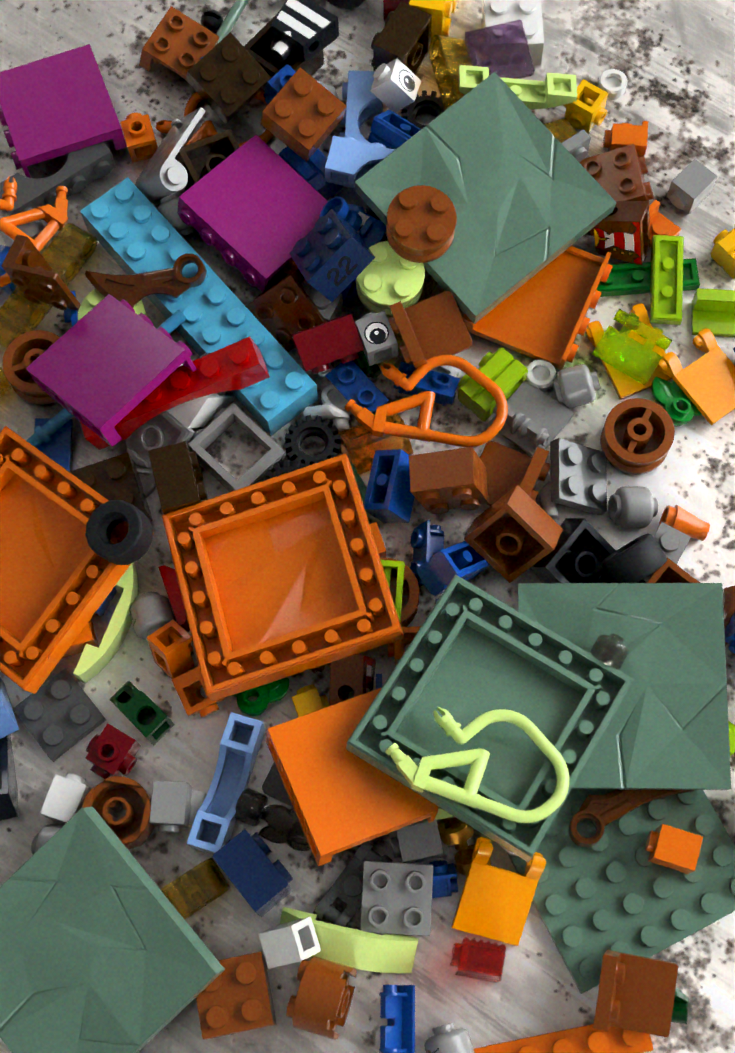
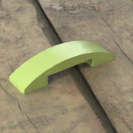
(553, 92)
(96, 658)
(359, 948)

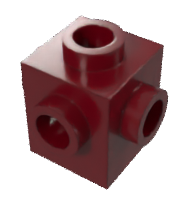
(116, 742)

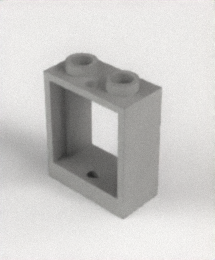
(221, 422)

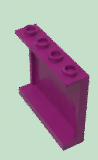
(56, 107)
(252, 210)
(108, 365)

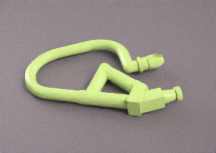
(478, 758)

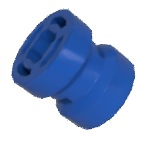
(341, 207)

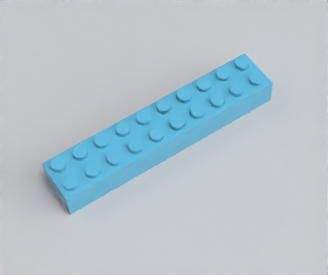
(146, 242)

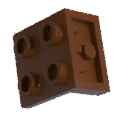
(36, 277)
(286, 309)

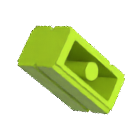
(500, 368)

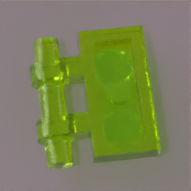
(627, 354)

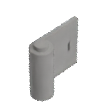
(163, 172)

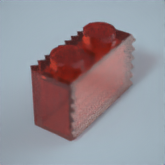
(478, 959)

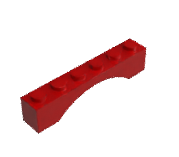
(217, 372)

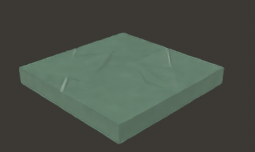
(512, 191)
(481, 659)
(675, 714)
(92, 948)

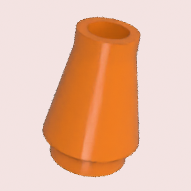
(685, 522)

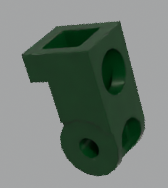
(142, 712)

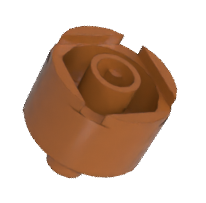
(123, 793)
(321, 997)

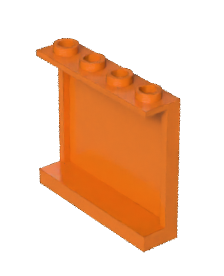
(548, 309)
(333, 790)

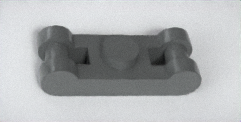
(348, 887)

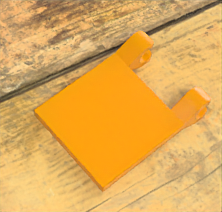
(708, 380)
(624, 384)
(496, 899)

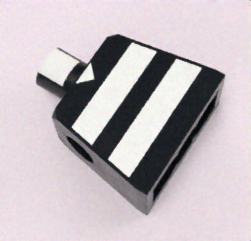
(302, 30)

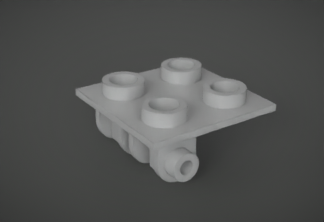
(533, 418)
(397, 898)

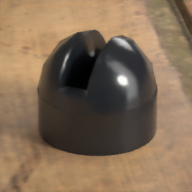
(211, 20)

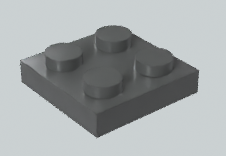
(578, 476)
(59, 714)

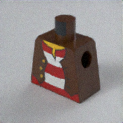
(624, 232)
(350, 674)

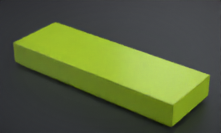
(666, 279)

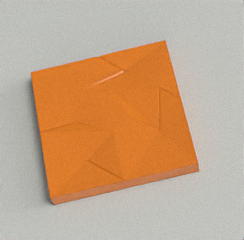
(46, 567)
(280, 578)

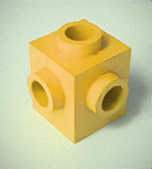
(588, 108)

